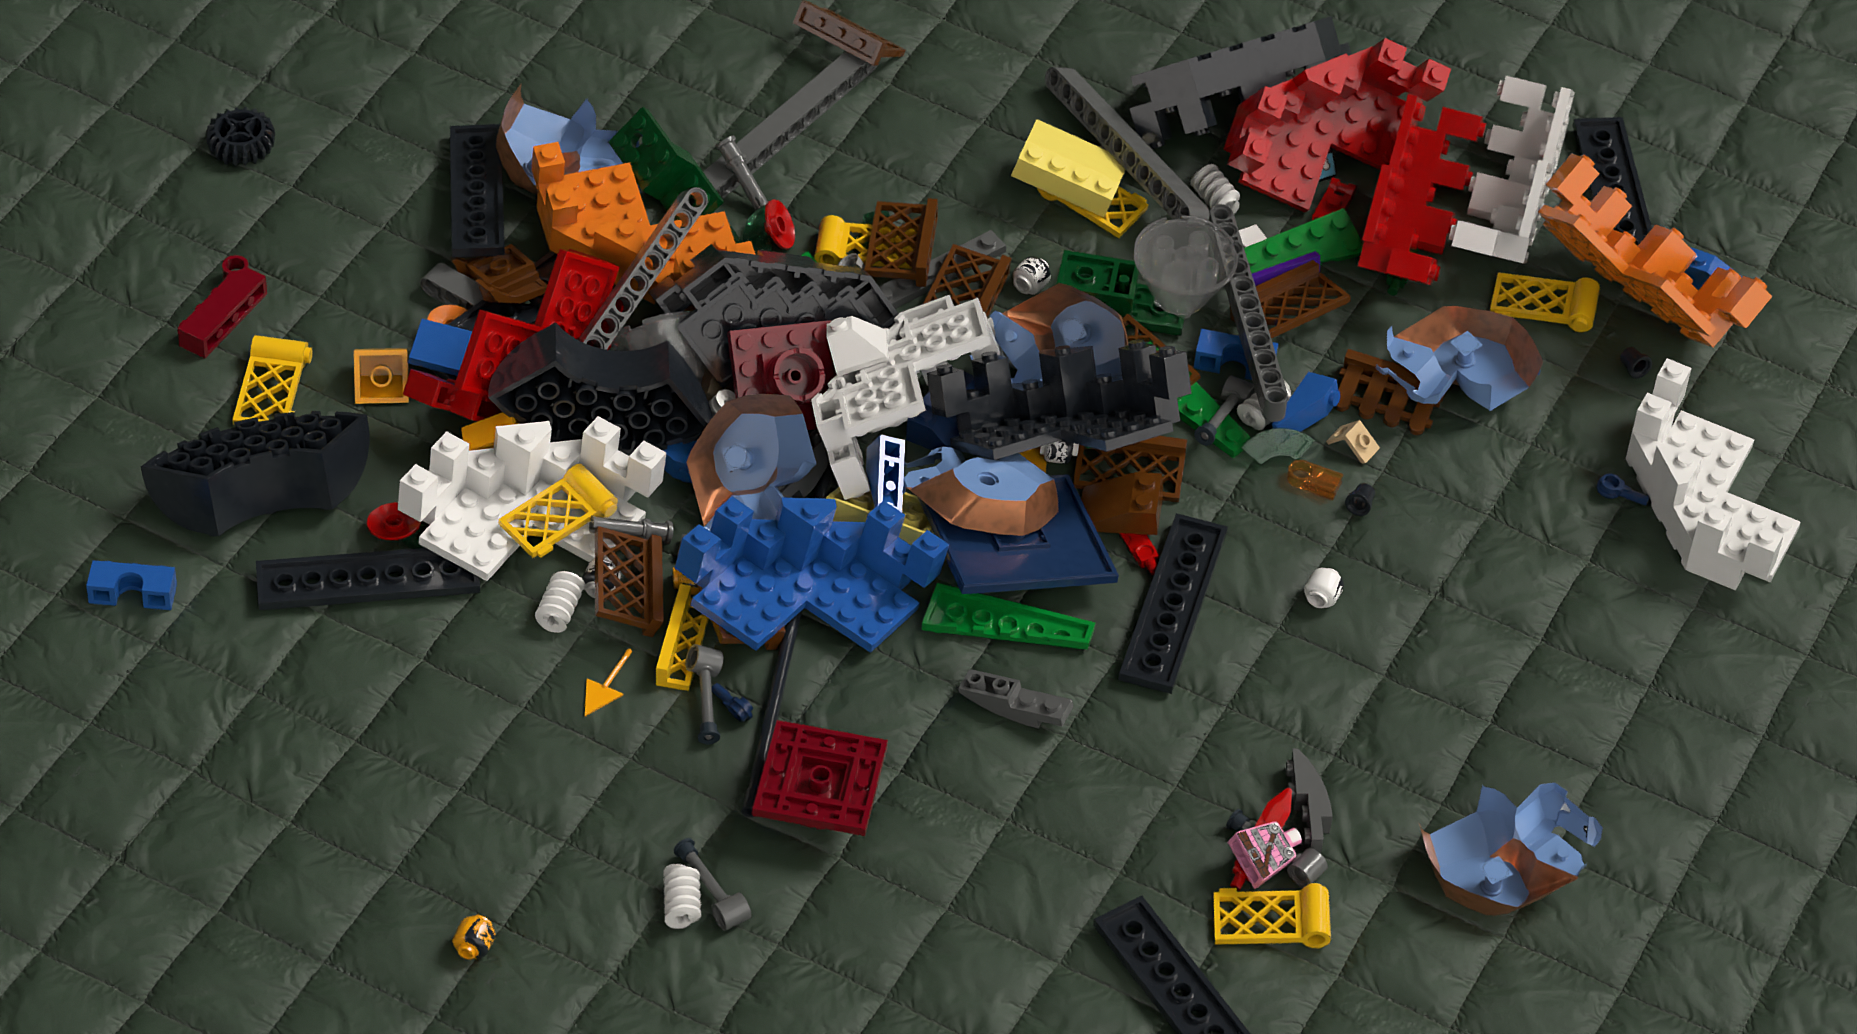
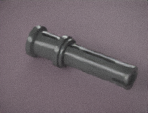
(736, 161)
(641, 529)

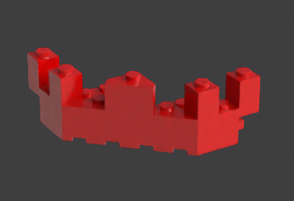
(1341, 104)
(1399, 208)
(571, 299)

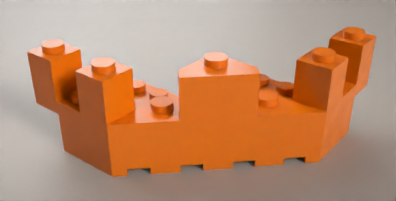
(606, 217)
(1653, 268)

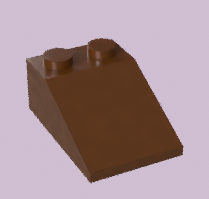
(1126, 503)

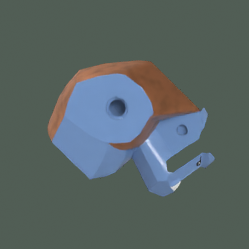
(528, 126)
(1059, 319)
(1469, 348)
(763, 445)
(985, 493)
(1507, 852)

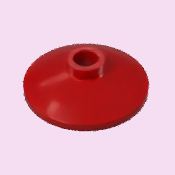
(779, 224)
(390, 523)

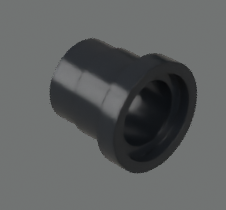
(1636, 362)
(1360, 500)

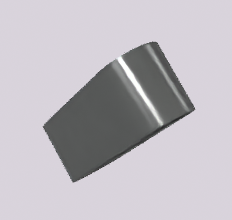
(451, 287)

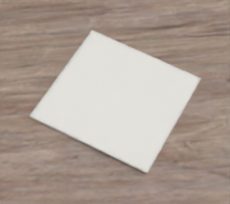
(1251, 235)

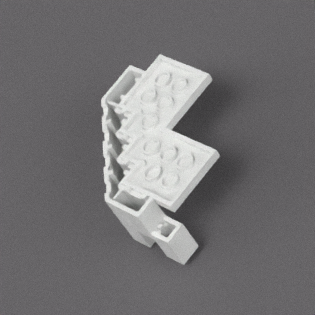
(1515, 202)
(890, 390)
(1688, 481)
(473, 489)

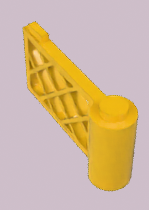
(1123, 198)
(834, 239)
(1578, 306)
(276, 356)
(586, 494)
(1310, 920)

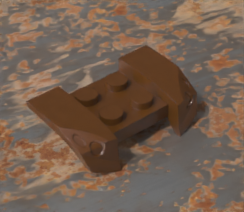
(503, 277)

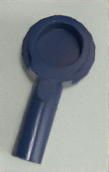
(1612, 487)
(739, 708)

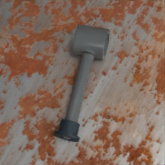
(1233, 393)
(707, 664)
(1304, 867)
(729, 909)

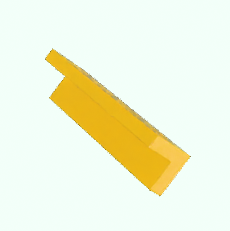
(672, 641)

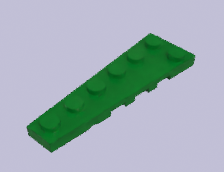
(1329, 236)
(1199, 408)
(1003, 620)

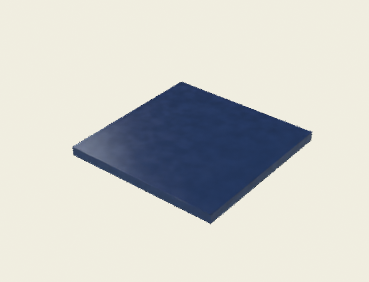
(1056, 555)

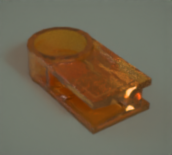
(1320, 482)

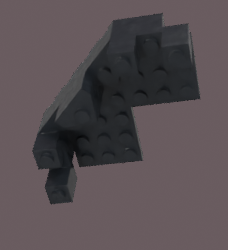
(1246, 66)
(764, 291)
(1067, 403)

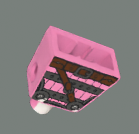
(1264, 850)

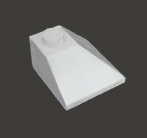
(856, 344)

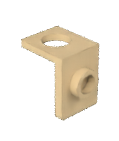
(1358, 440)

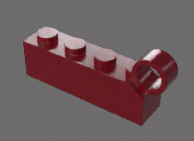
(223, 307)

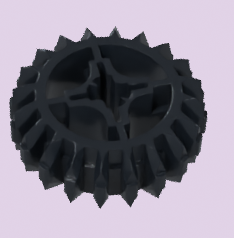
(240, 134)

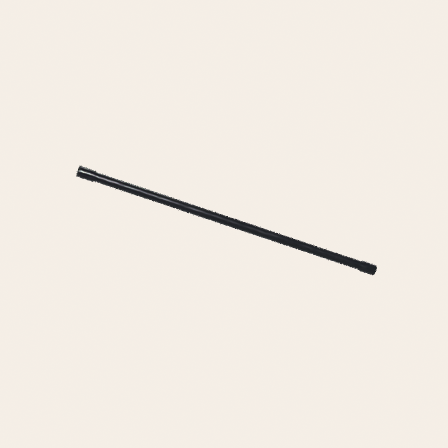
(778, 682)

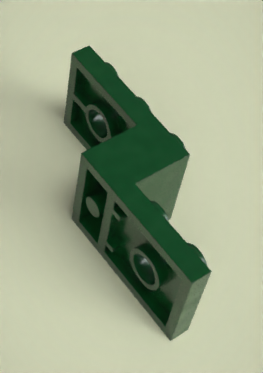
(659, 164)
(1117, 284)

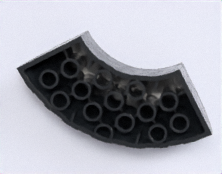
(571, 383)
(259, 469)

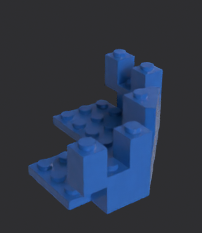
(843, 572)

